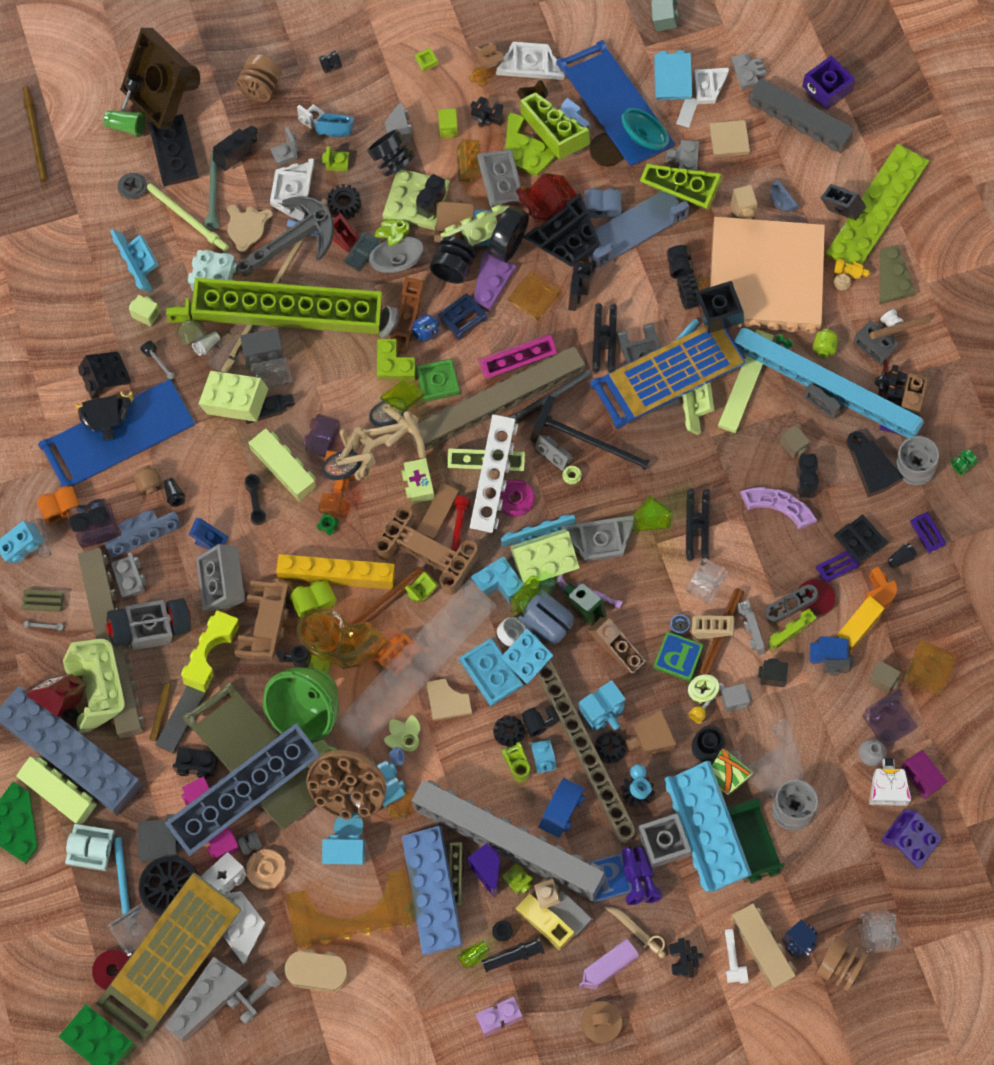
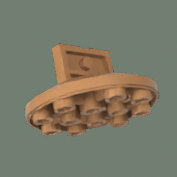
(346, 783)

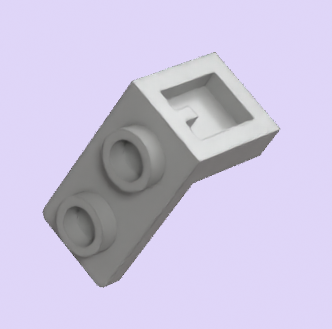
(286, 152)

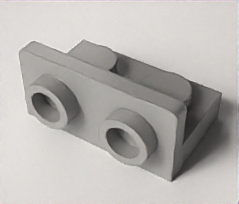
(128, 576)

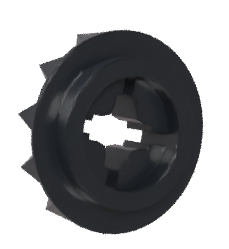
(509, 739)
(604, 754)

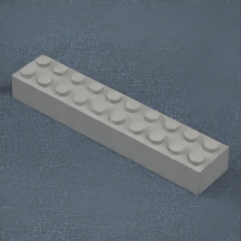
(509, 840)

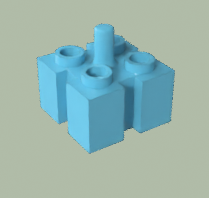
(602, 706)

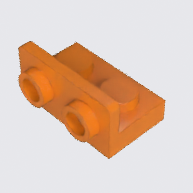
(387, 654)

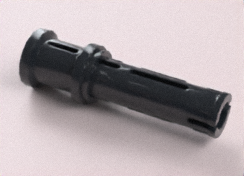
(523, 951)

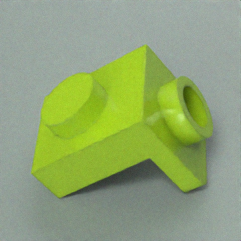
(422, 588)

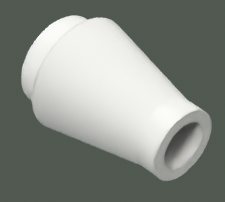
(205, 343)

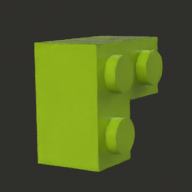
(393, 367)

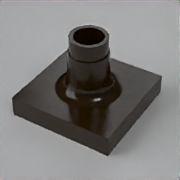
(162, 76)

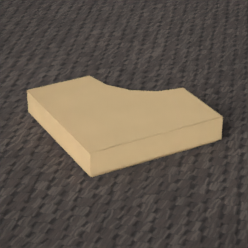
(446, 702)

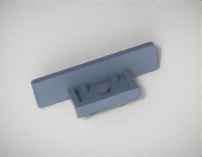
(141, 530)

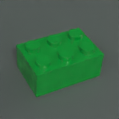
(96, 1039)

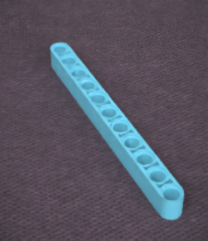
(833, 385)

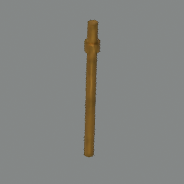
(29, 105)

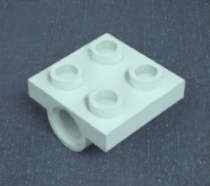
(89, 847)

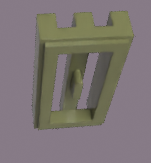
(25, 606)

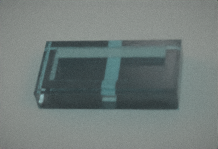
(361, 251)

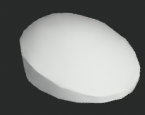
(510, 630)

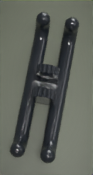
(604, 337)
(697, 524)

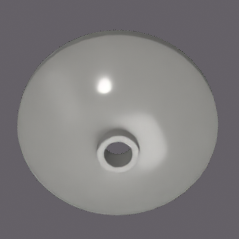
(396, 257)

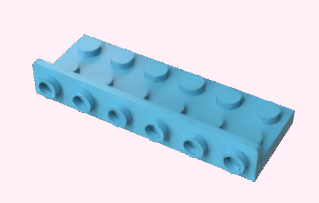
(708, 827)

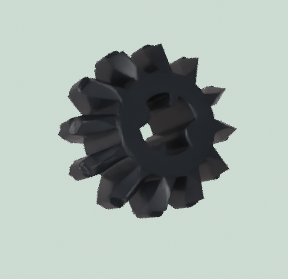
(627, 793)

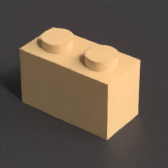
(743, 203)

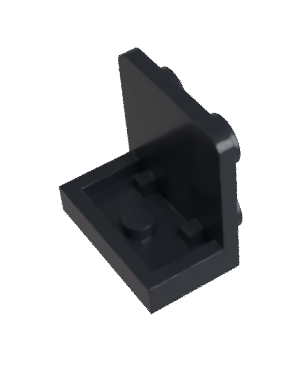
(103, 371)

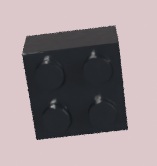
(719, 307)

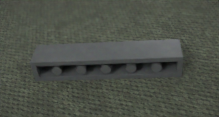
(800, 115)

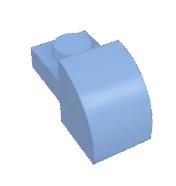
(574, 111)

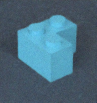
(498, 576)

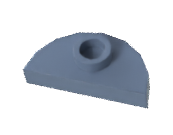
(781, 198)

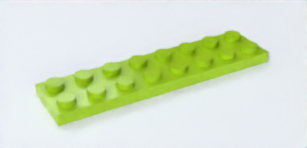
(882, 202)

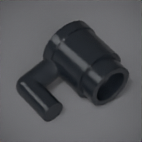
(299, 656)
(535, 722)

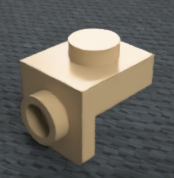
(547, 893)

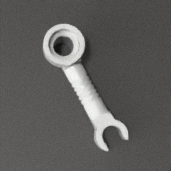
(736, 973)

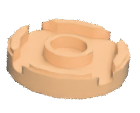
(266, 869)

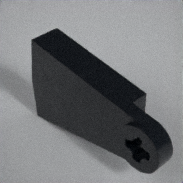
(872, 465)

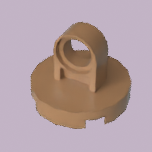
(601, 1022)

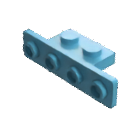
(137, 256)
(533, 532)

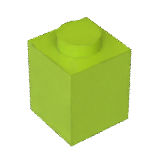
(448, 123)

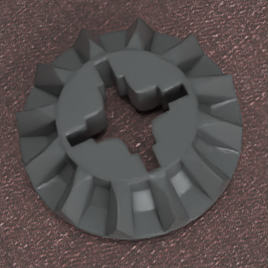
(128, 180)

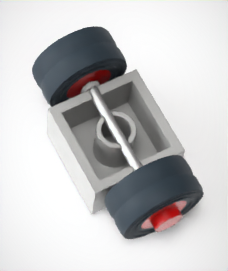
(148, 623)

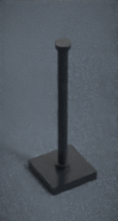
(545, 420)

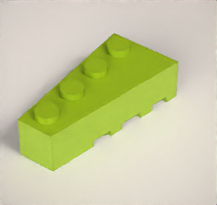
(553, 127)
(688, 185)

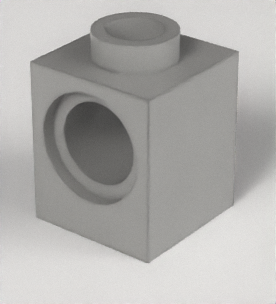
(735, 697)

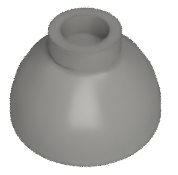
(872, 752)

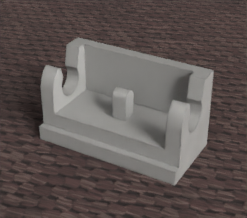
(571, 913)

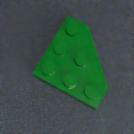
(17, 823)

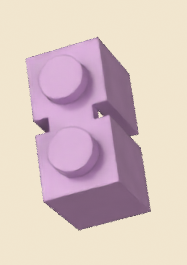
(490, 1019)

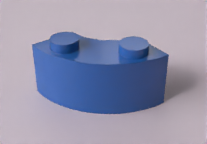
(561, 808)

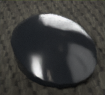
(708, 743)

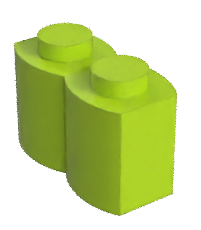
(313, 597)

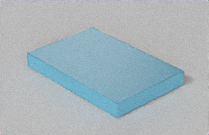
(490, 672)

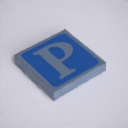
(614, 878)

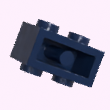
(800, 939)

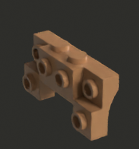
(269, 621)

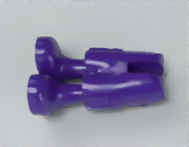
(638, 870)

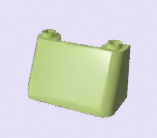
(98, 668)

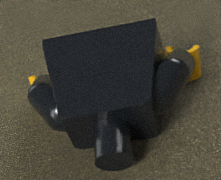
(105, 413)

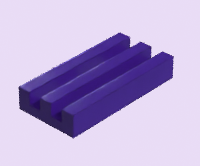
(935, 546)
(823, 574)

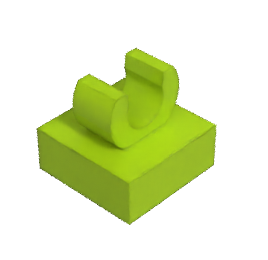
(426, 59)

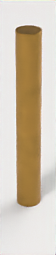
(160, 712)

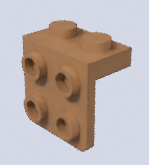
(452, 213)

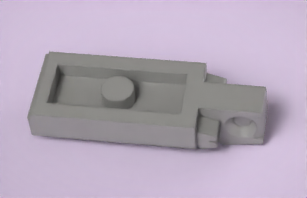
(751, 626)

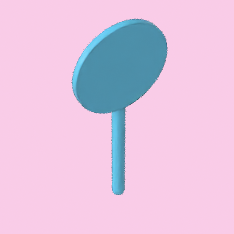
(353, 826)

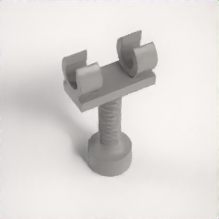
(271, 981)

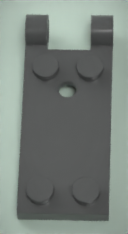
(638, 349)

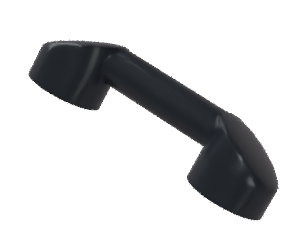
(252, 485)

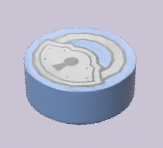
(679, 624)

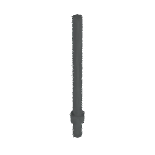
(555, 393)

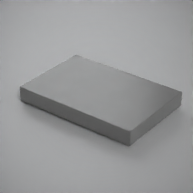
(499, 177)

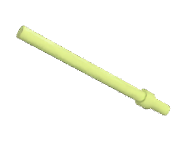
(212, 237)

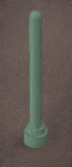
(212, 219)

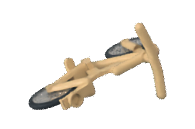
(389, 419)

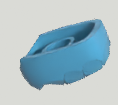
(334, 125)

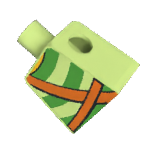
(730, 772)

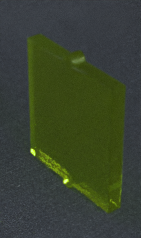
(402, 395)

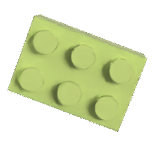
(233, 396)
(545, 556)

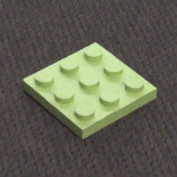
(402, 199)

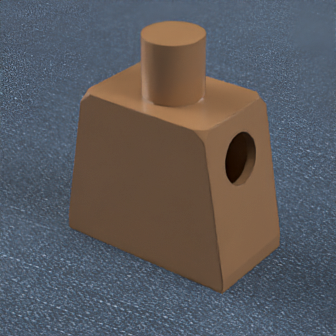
(652, 736)

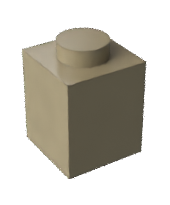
(795, 442)
(884, 677)

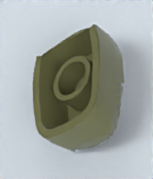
(190, 331)

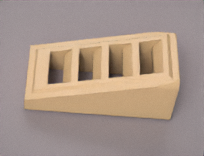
(704, 633)

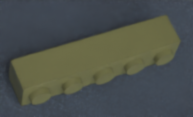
(456, 867)

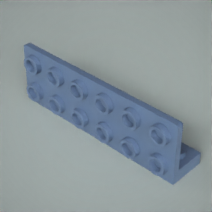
(637, 226)

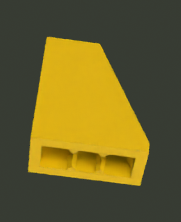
(861, 622)

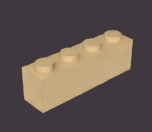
(763, 947)

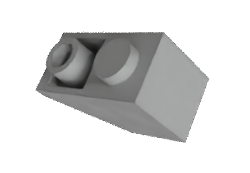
(398, 120)

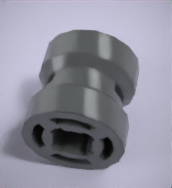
(249, 842)

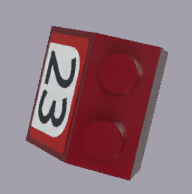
(58, 693)

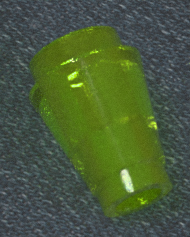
(472, 955)

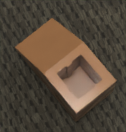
(914, 393)

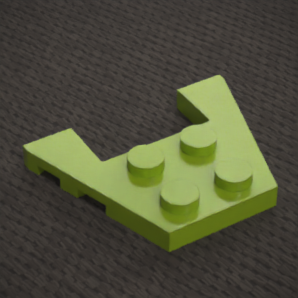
(528, 153)

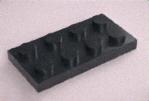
(174, 152)

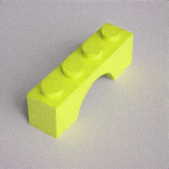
(220, 630)

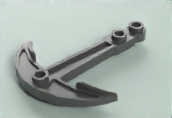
(318, 218)

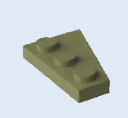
(894, 277)

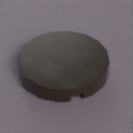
(604, 151)

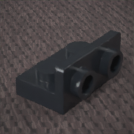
(579, 286)
(195, 762)

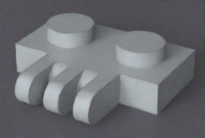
(748, 70)

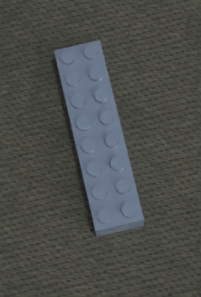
(69, 751)
(242, 789)

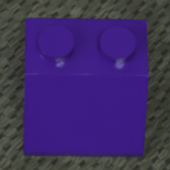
(486, 866)

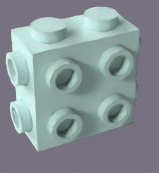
(212, 266)

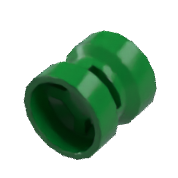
(964, 462)

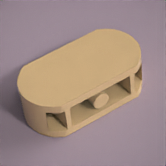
(316, 971)

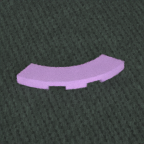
(780, 501)

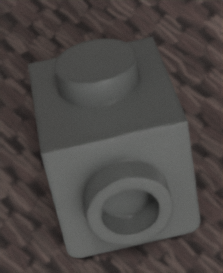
(836, 667)

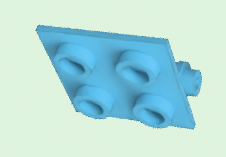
(527, 656)

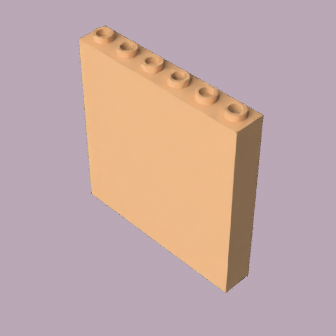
(772, 270)

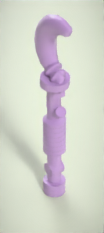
(562, 585)

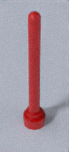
(462, 504)

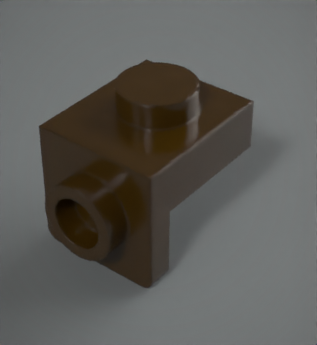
(539, 88)

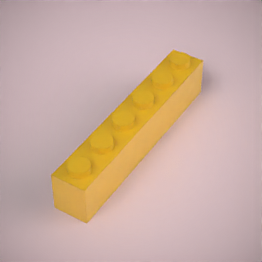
(336, 571)

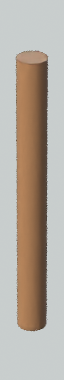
(900, 327)

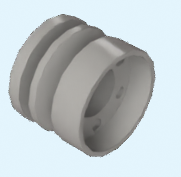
(918, 451)
(798, 795)

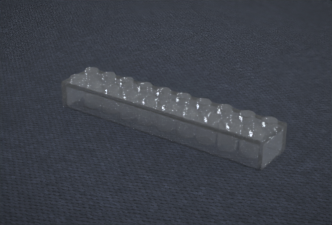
(415, 665)

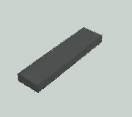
(176, 727)

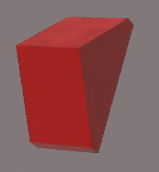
(344, 233)

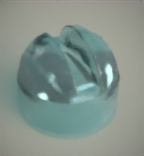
(547, 585)

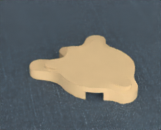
(247, 227)

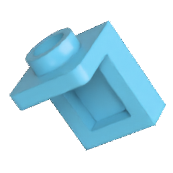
(543, 756)

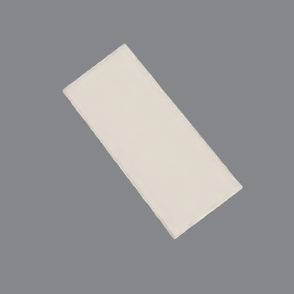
(687, 112)

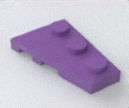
(491, 280)

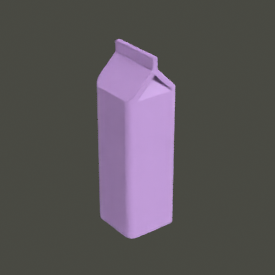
(609, 965)

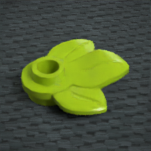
(393, 231)

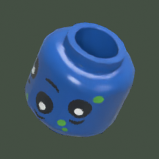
(425, 328)

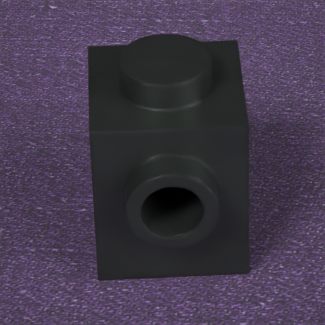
(773, 673)

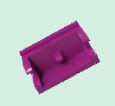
(923, 774)

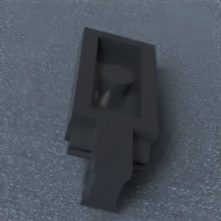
(274, 406)

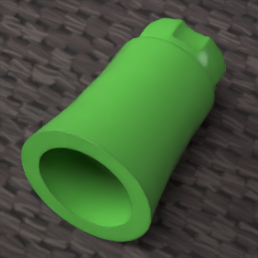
(127, 122)

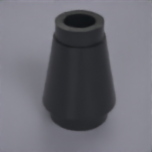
(174, 494)
(903, 555)

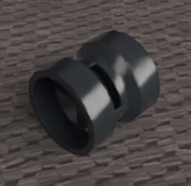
(330, 61)

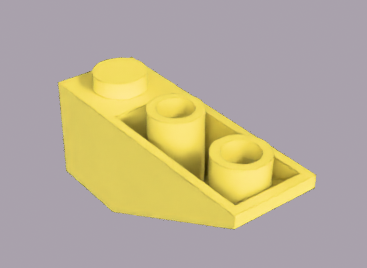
(545, 922)

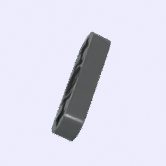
(794, 595)

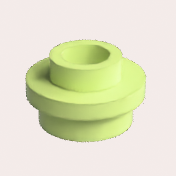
(572, 470)

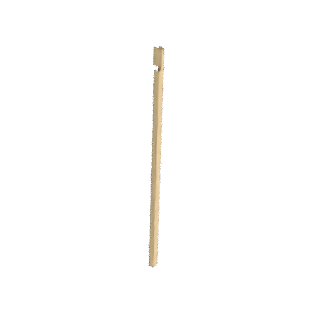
(229, 362)

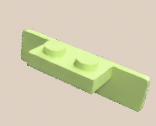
(478, 228)
(697, 404)

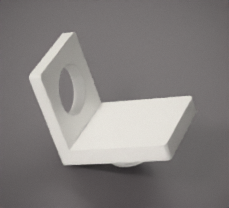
(306, 117)

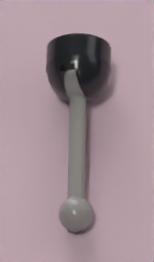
(132, 84)
(149, 349)

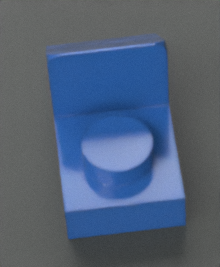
(206, 535)
(829, 648)

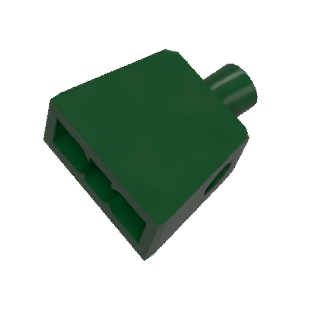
(586, 603)

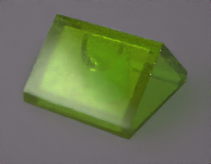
(651, 516)

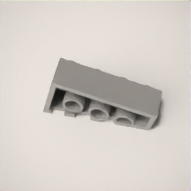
(205, 999)

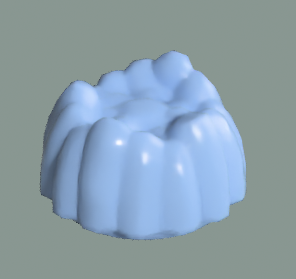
(396, 756)

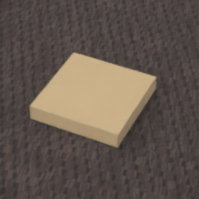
(729, 138)

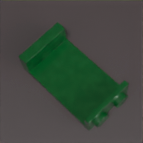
(755, 841)

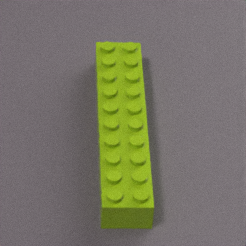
(286, 306)

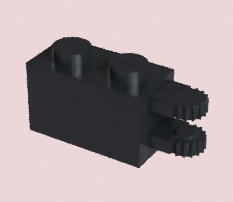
(234, 147)

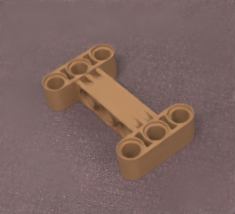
(426, 549)

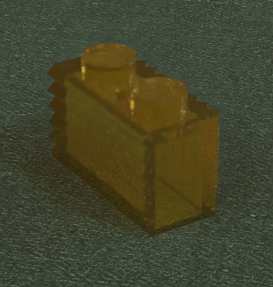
(467, 160)

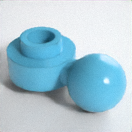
(639, 787)

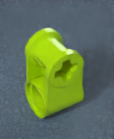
(515, 759)

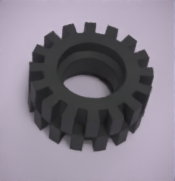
(342, 192)
(687, 289)

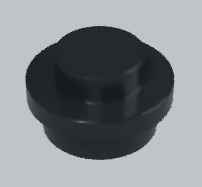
(502, 931)

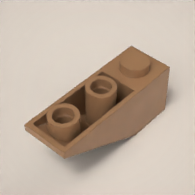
(616, 644)

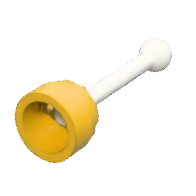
(698, 713)

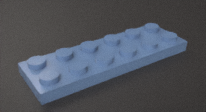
(432, 891)

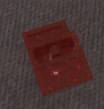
(546, 196)

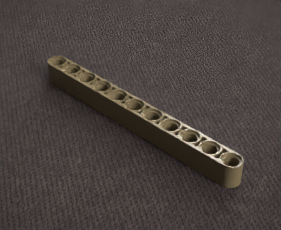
(587, 751)

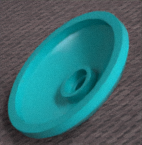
(644, 129)

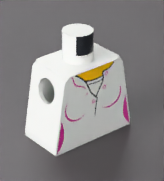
(889, 785)

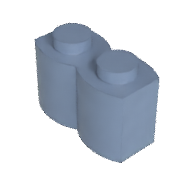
(603, 203)

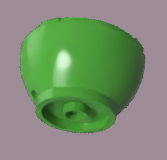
(307, 700)

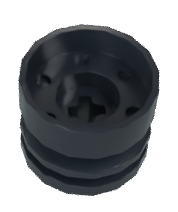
(389, 150)
(452, 260)

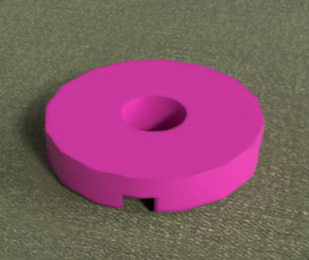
(521, 507)

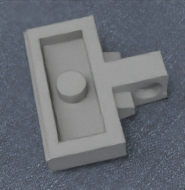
(685, 156)

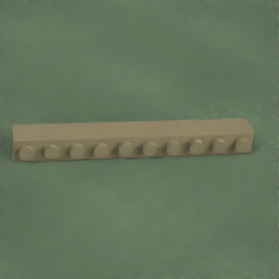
(500, 397)
(100, 601)

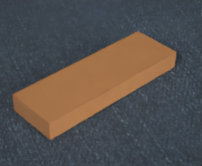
(438, 511)

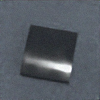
(860, 539)

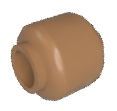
(147, 479)

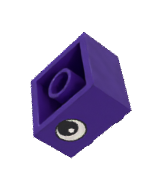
(828, 82)

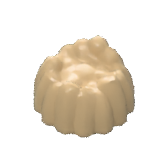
(842, 282)

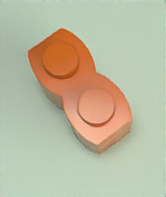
(56, 505)

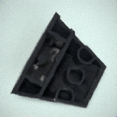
(567, 234)

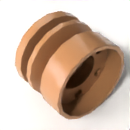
(259, 77)
(842, 964)

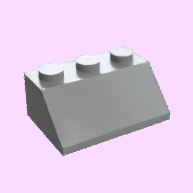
(220, 578)

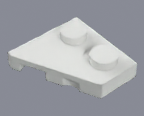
(709, 84)

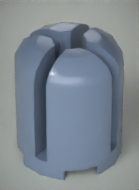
(547, 618)

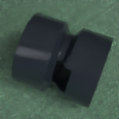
(679, 261)

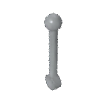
(60, 627)

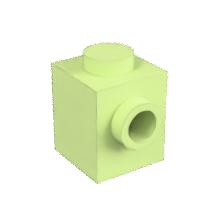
(144, 310)

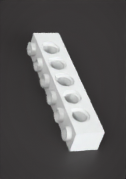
(498, 423)

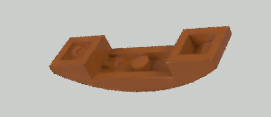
(407, 312)

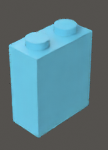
(672, 75)

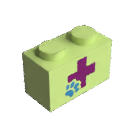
(418, 480)

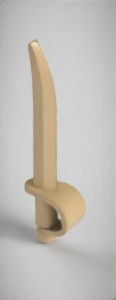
(639, 932)

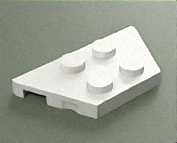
(530, 61)
(291, 183)
(245, 929)

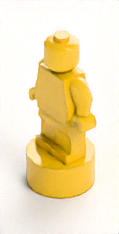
(854, 270)

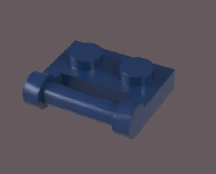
(458, 312)

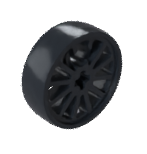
(508, 234)
(149, 875)

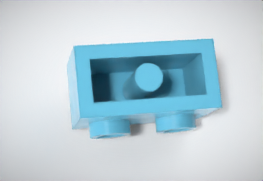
(20, 542)
(343, 850)

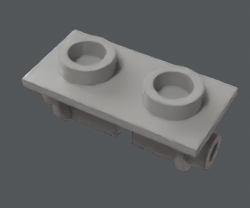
(547, 447)

